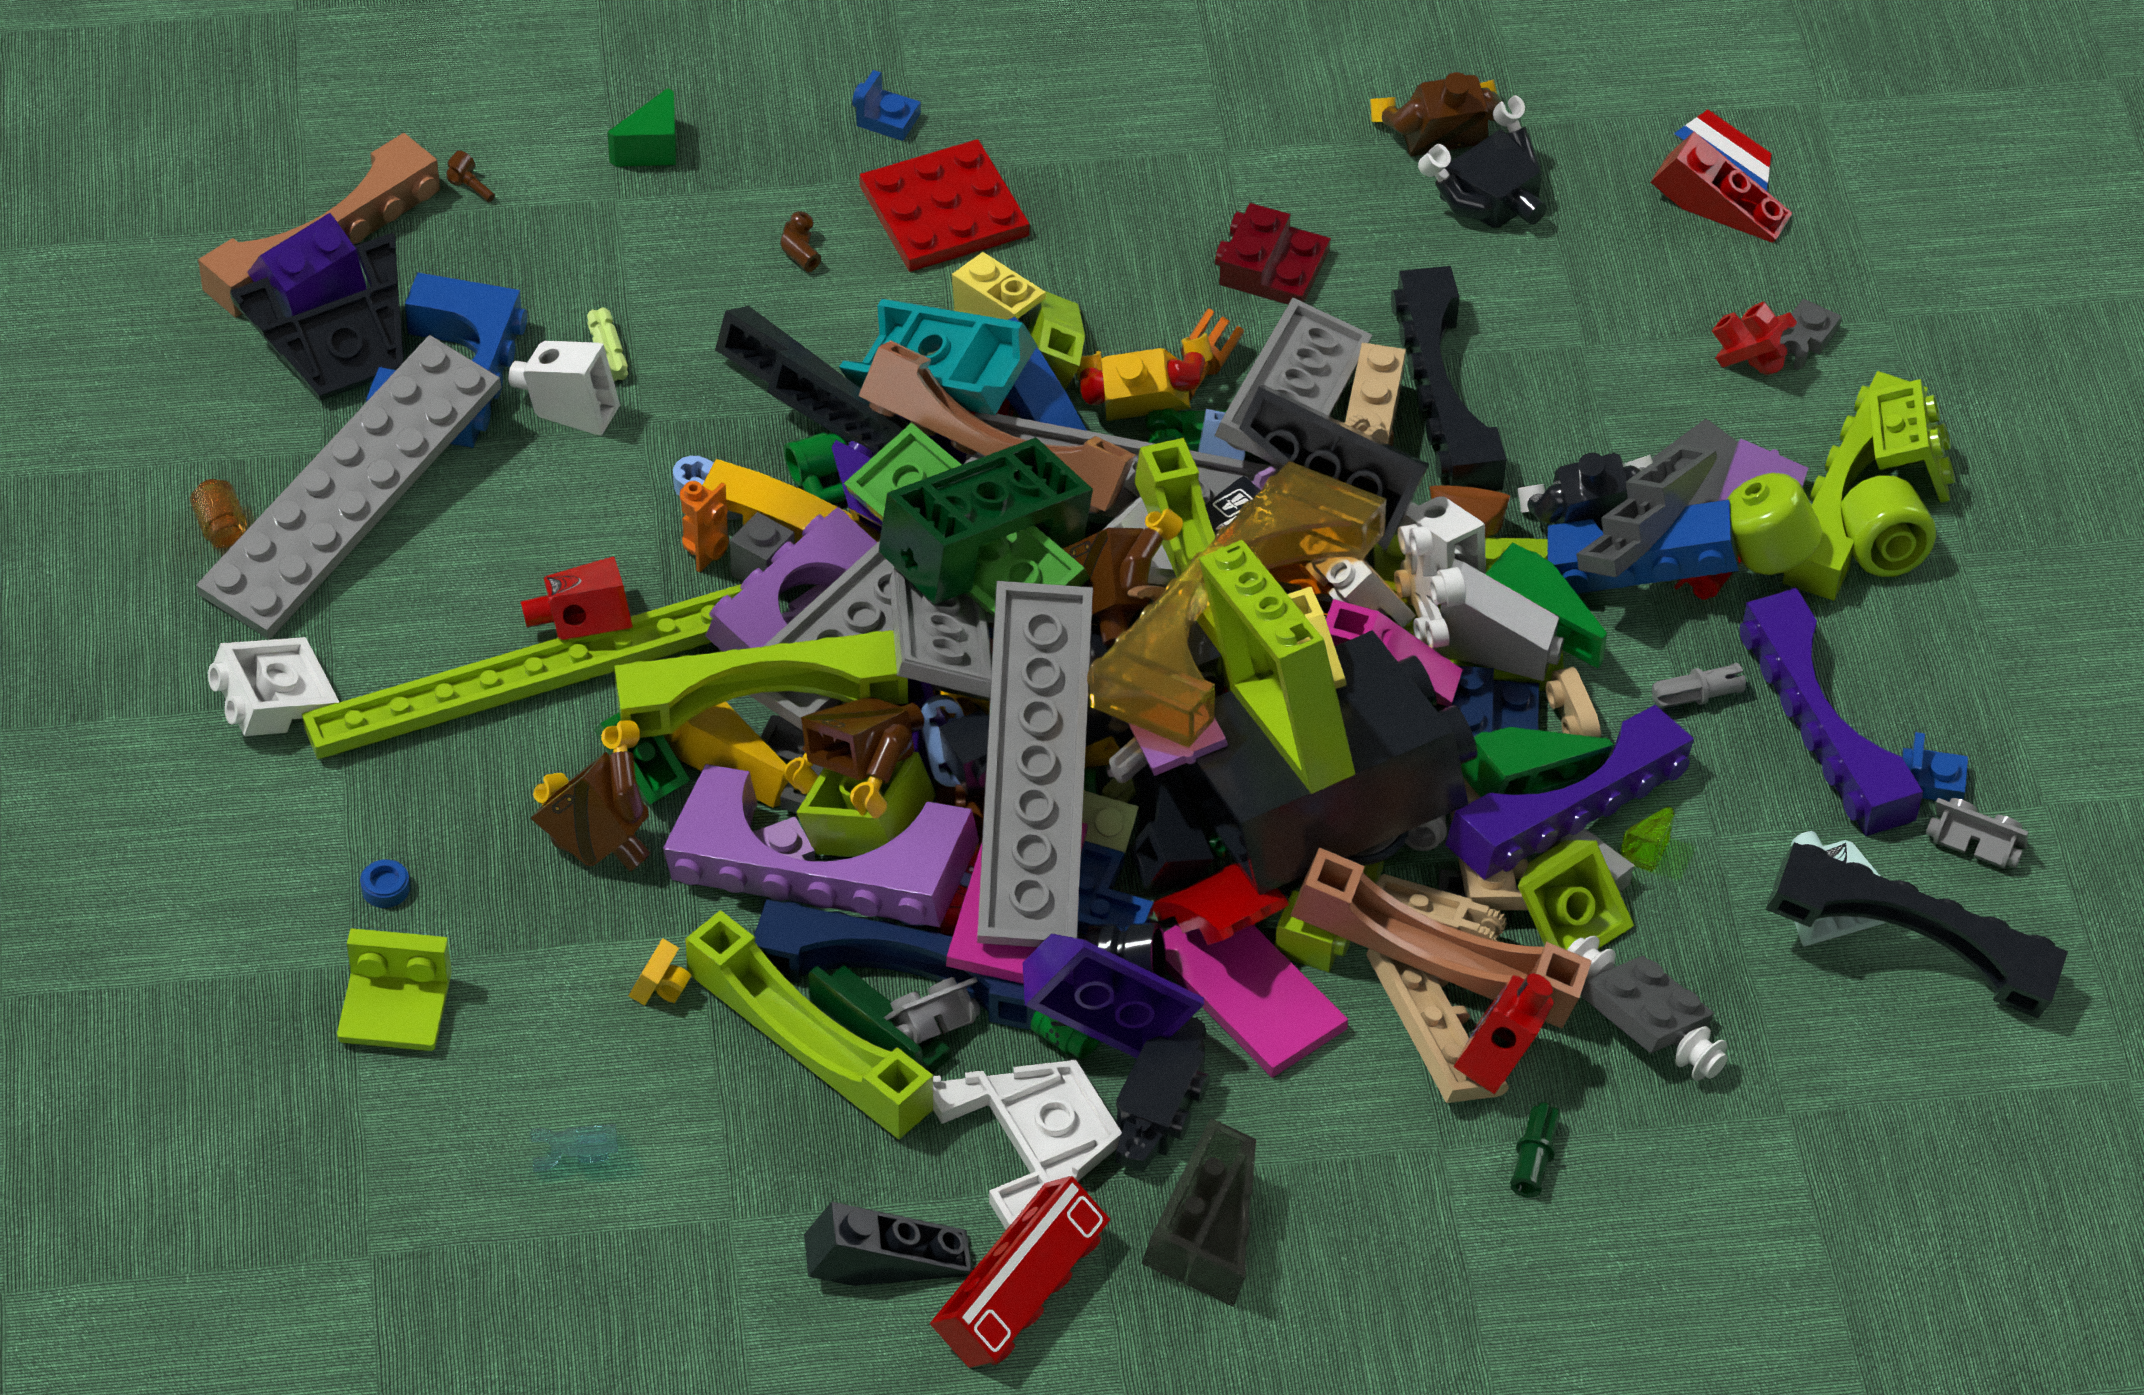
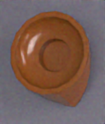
(1481, 503)

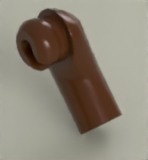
(796, 240)

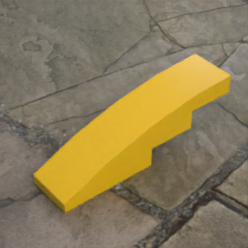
(781, 502)

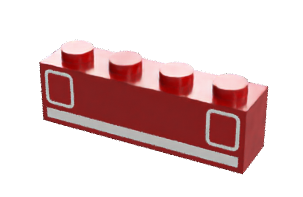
(1021, 1273)

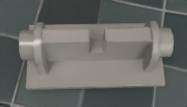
(1995, 836)
(945, 1001)

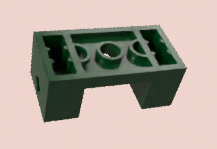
(941, 521)

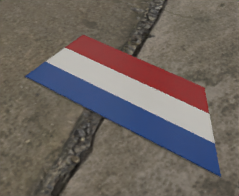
(1731, 143)

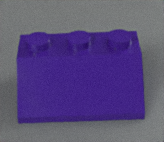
(1104, 994)

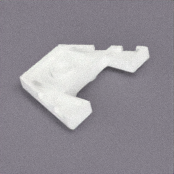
(1047, 1115)

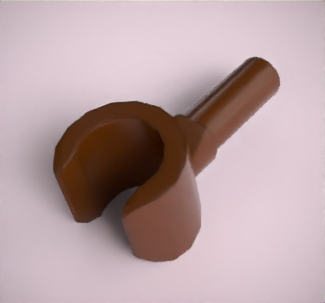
(460, 172)

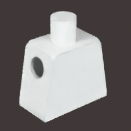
(569, 384)
(1453, 532)

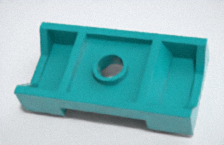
(975, 353)

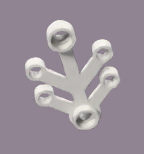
(1425, 590)

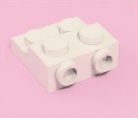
(1360, 585)
(269, 683)

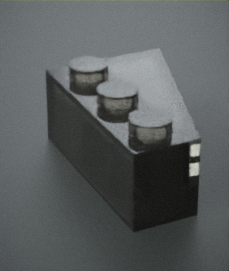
(1207, 1216)

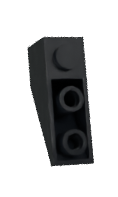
(878, 1248)

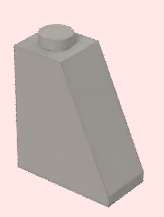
(1500, 628)

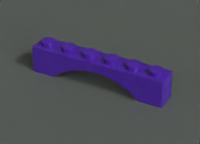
(1871, 780)
(1507, 828)

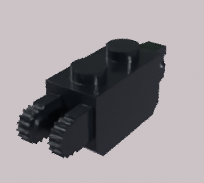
(1160, 1093)

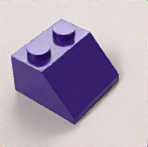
(311, 267)

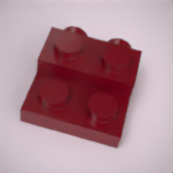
(1270, 256)

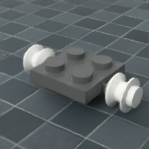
(1651, 1008)

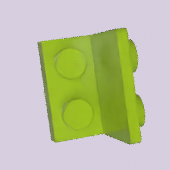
(1908, 432)
(395, 989)

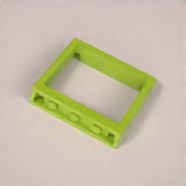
(1289, 699)

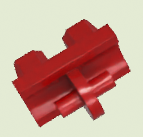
(1755, 339)

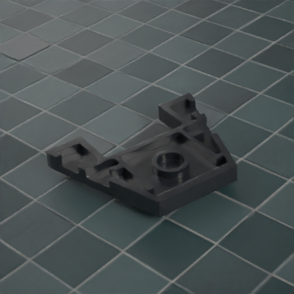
(340, 341)

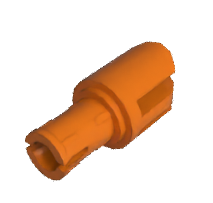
(1219, 357)

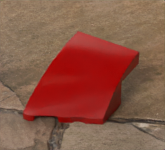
(1219, 904)

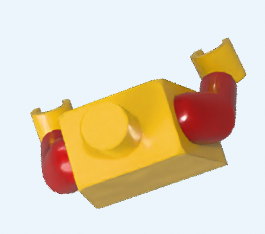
(1144, 379)

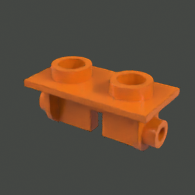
(705, 522)

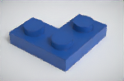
(1098, 900)

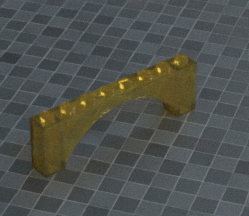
(1293, 519)

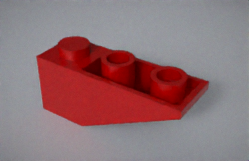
(1716, 189)

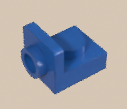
(884, 110)
(1936, 772)

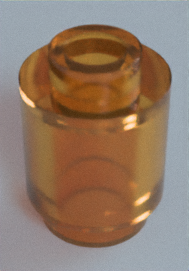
(218, 512)

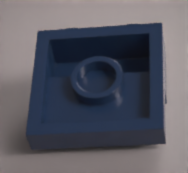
(1495, 703)

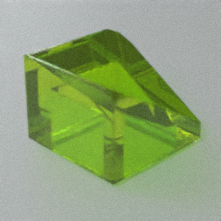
(1648, 839)

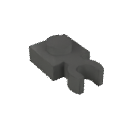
(1812, 332)

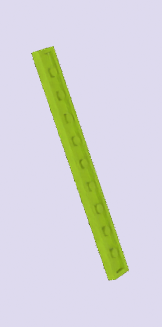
(508, 677)

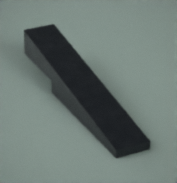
(803, 379)

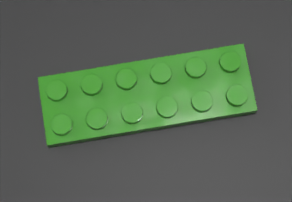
(1018, 557)

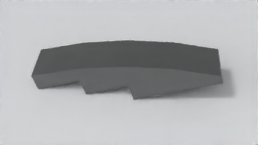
(1652, 506)

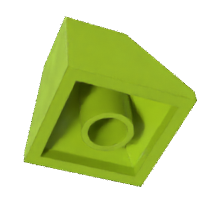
(1574, 895)

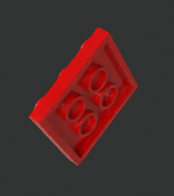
(944, 205)

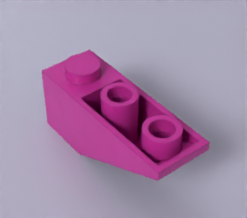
(1350, 621)

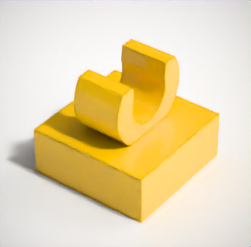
(661, 976)

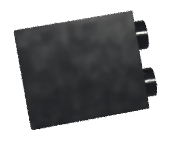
(1402, 760)

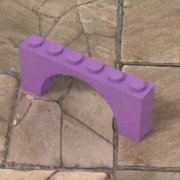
(902, 880)

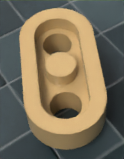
(1571, 699)

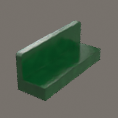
(861, 1011)

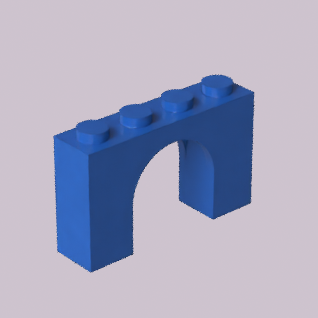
(469, 314)

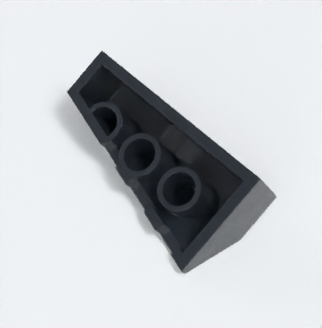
(1334, 449)

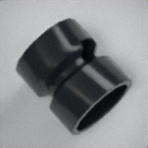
(1139, 944)

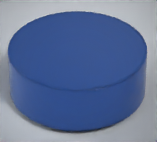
(385, 883)

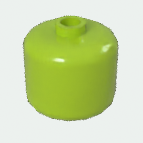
(1773, 523)
(1887, 526)

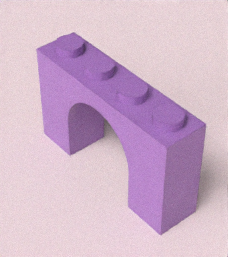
(817, 558)

